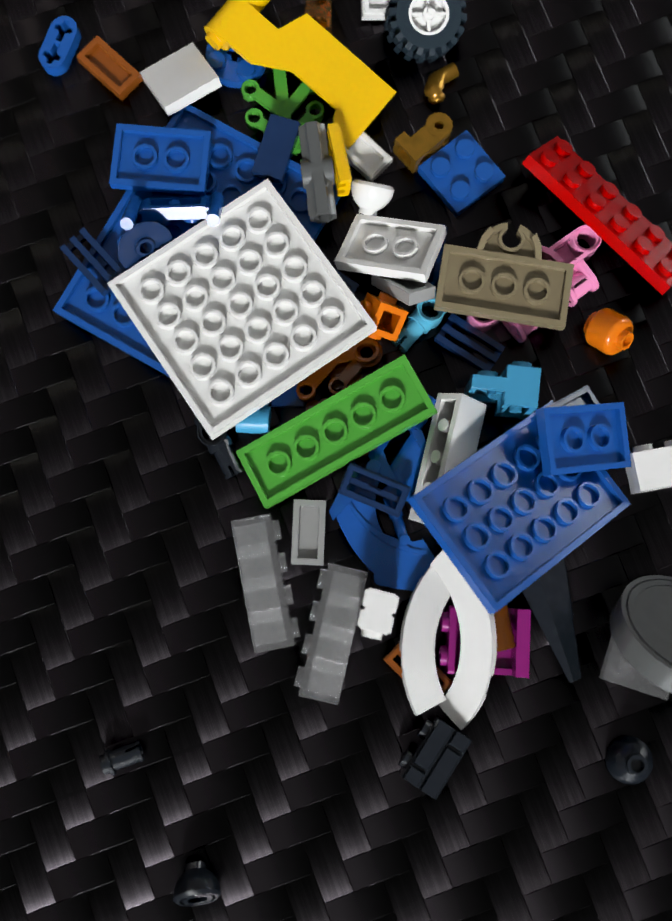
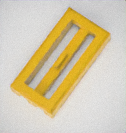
(340, 161)

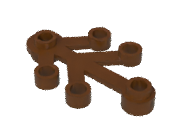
(356, 364)

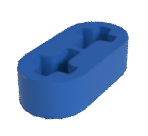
(55, 44)

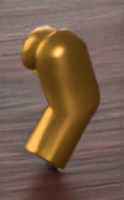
(436, 82)

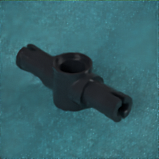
(221, 449)

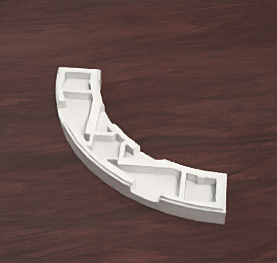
(418, 642)
(477, 646)

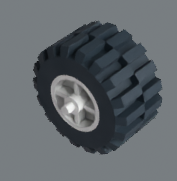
(424, 27)

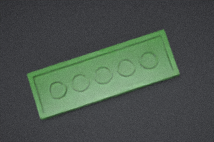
(336, 432)

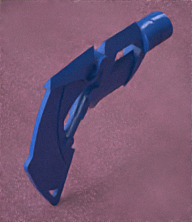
(392, 560)

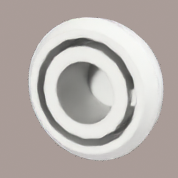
(371, 196)

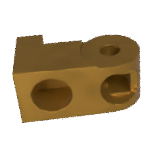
(424, 142)

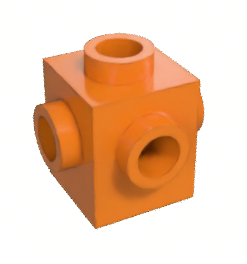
(385, 314)

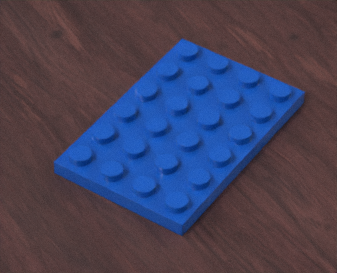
(508, 520)

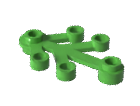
(282, 106)

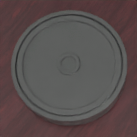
(644, 628)

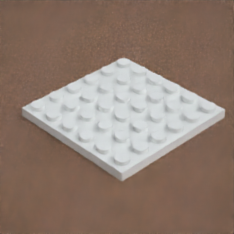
(241, 308)

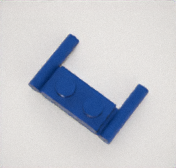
(164, 209)

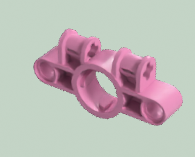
(566, 251)

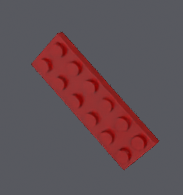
(604, 210)

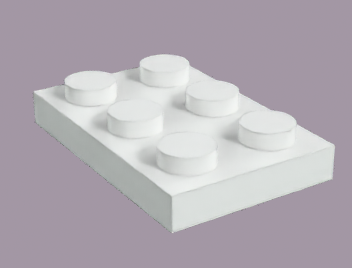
(391, 247)

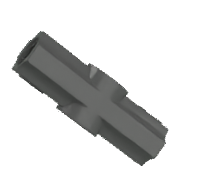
(317, 172)

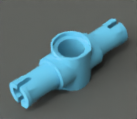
(417, 325)

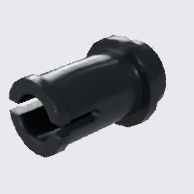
(121, 757)

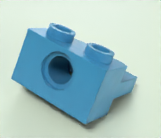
(512, 392)

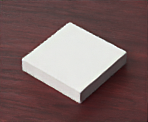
(180, 79)

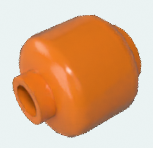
(609, 331)

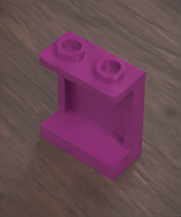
(508, 662)

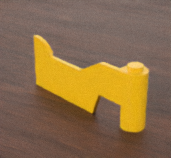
(309, 54)

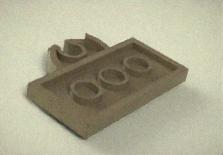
(505, 281)

